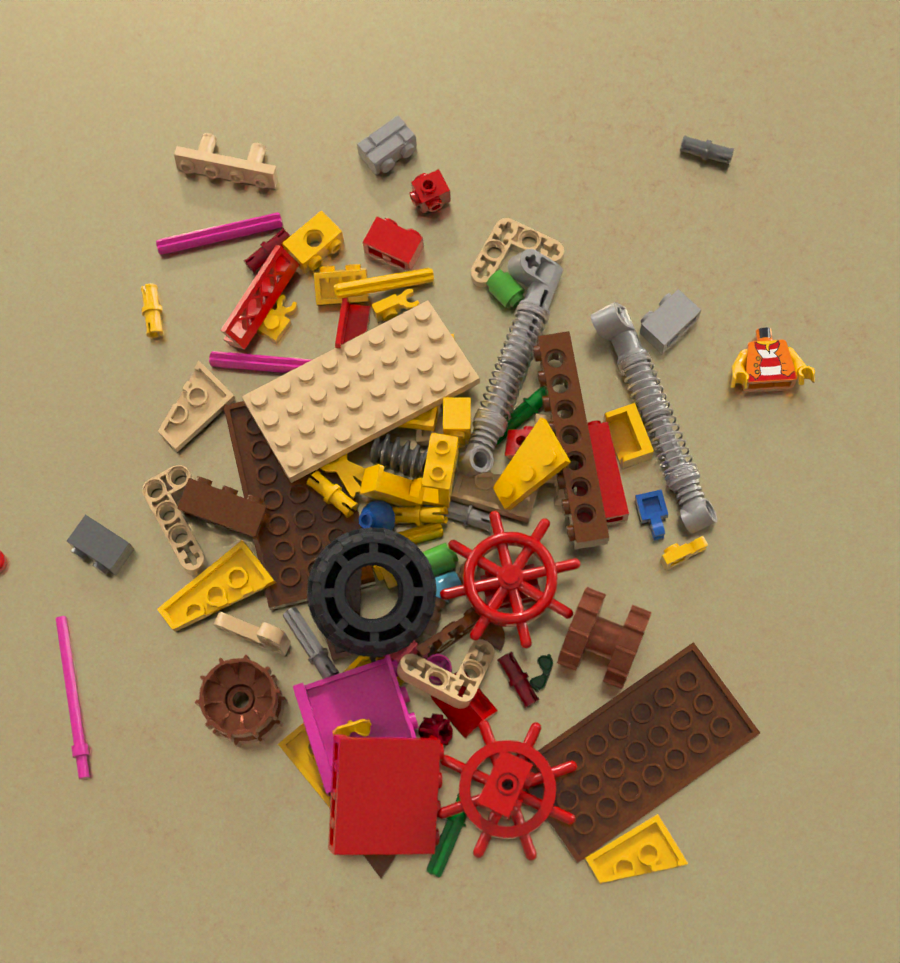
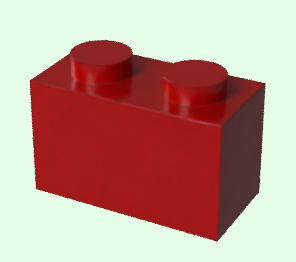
(393, 243)

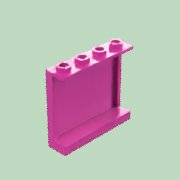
(354, 695)

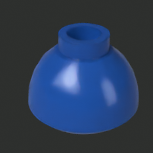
(377, 515)

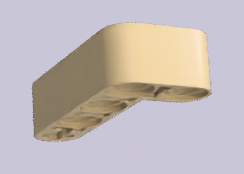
(177, 524)

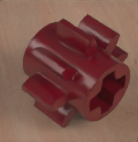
(437, 727)

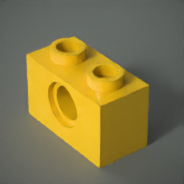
(319, 229)
(457, 419)

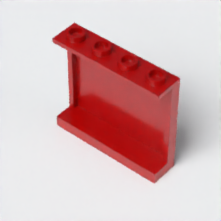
(384, 795)

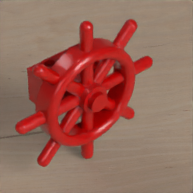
(510, 584)
(504, 789)

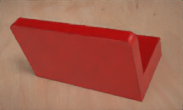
(352, 322)
(467, 718)

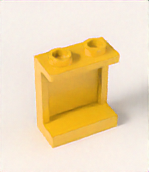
(440, 470)

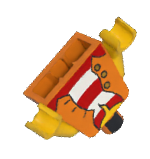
(769, 365)

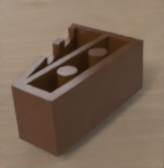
(223, 506)

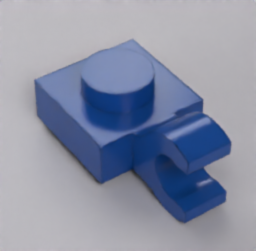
(652, 509)

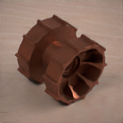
(603, 637)
(225, 685)

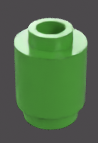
(505, 289)
(441, 558)

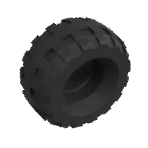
(328, 592)

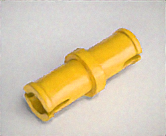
(152, 310)
(332, 494)
(420, 514)

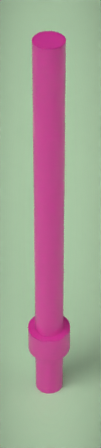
(80, 748)

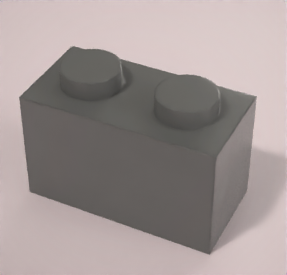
(100, 545)

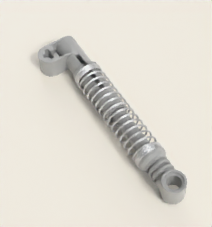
(531, 314)
(634, 361)

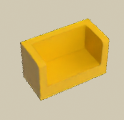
(628, 436)
(391, 488)

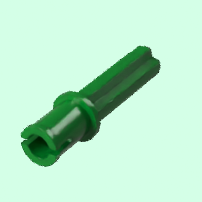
(524, 411)
(446, 843)

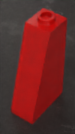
(608, 475)

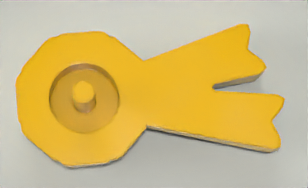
(346, 471)

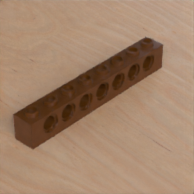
(560, 348)

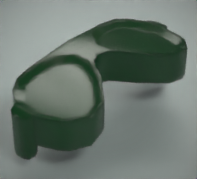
(545, 663)

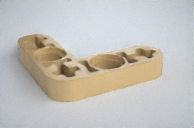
(510, 241)
(265, 636)
(451, 682)

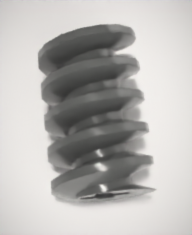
(398, 456)

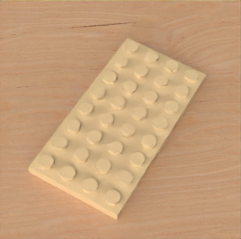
(360, 390)

